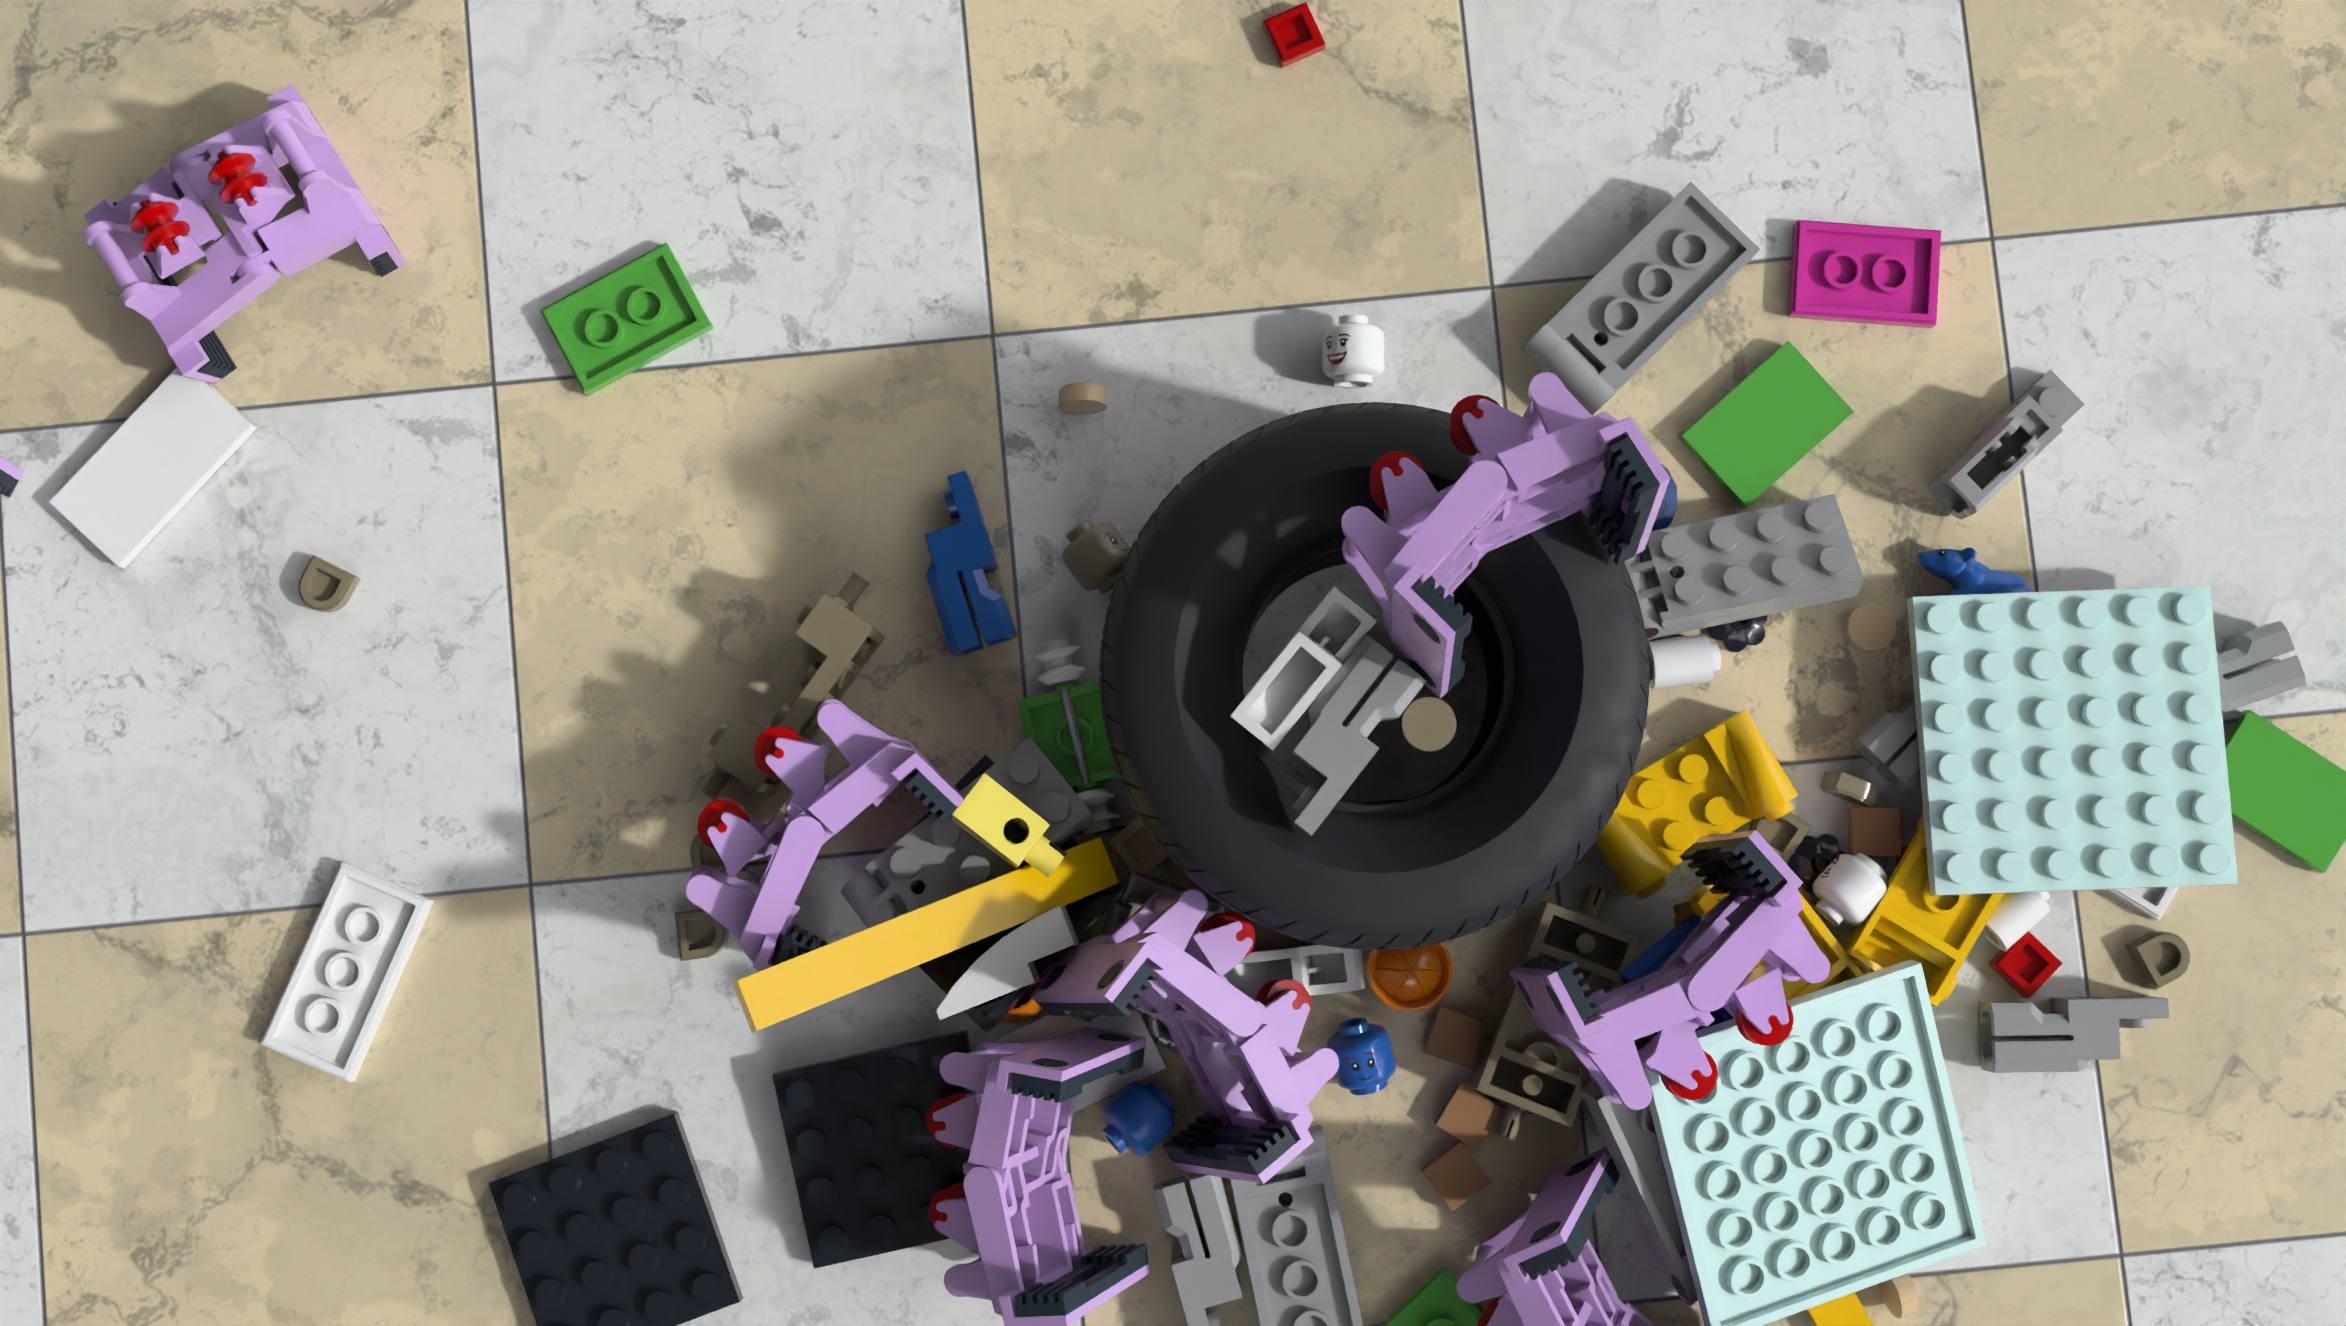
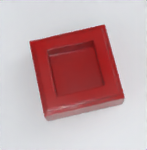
(1293, 35)
(2025, 965)

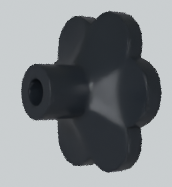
(1737, 635)
(1808, 855)

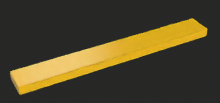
(920, 936)

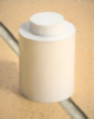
(1682, 661)
(2015, 917)

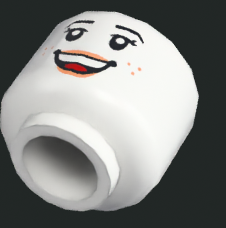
(1353, 352)
(1849, 889)

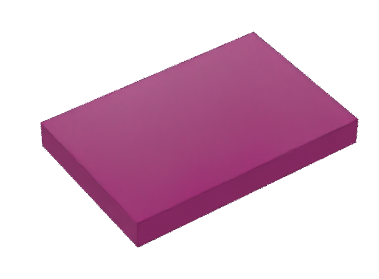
(1864, 274)

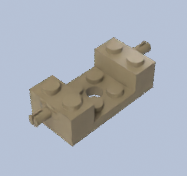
(848, 647)
(1526, 1064)

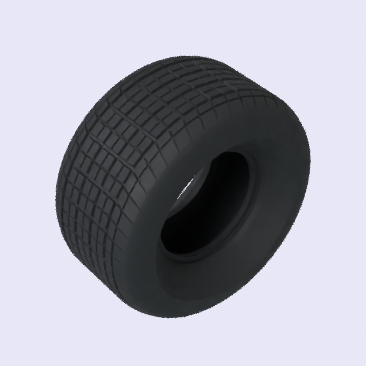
(1497, 833)

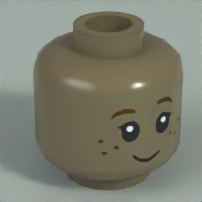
(1095, 555)

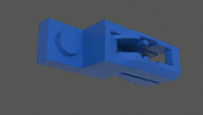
(966, 552)

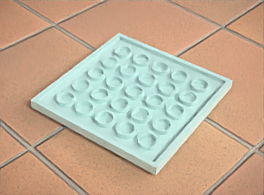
(2071, 741)
(1819, 1154)

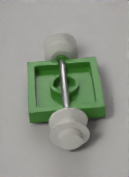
(1072, 730)

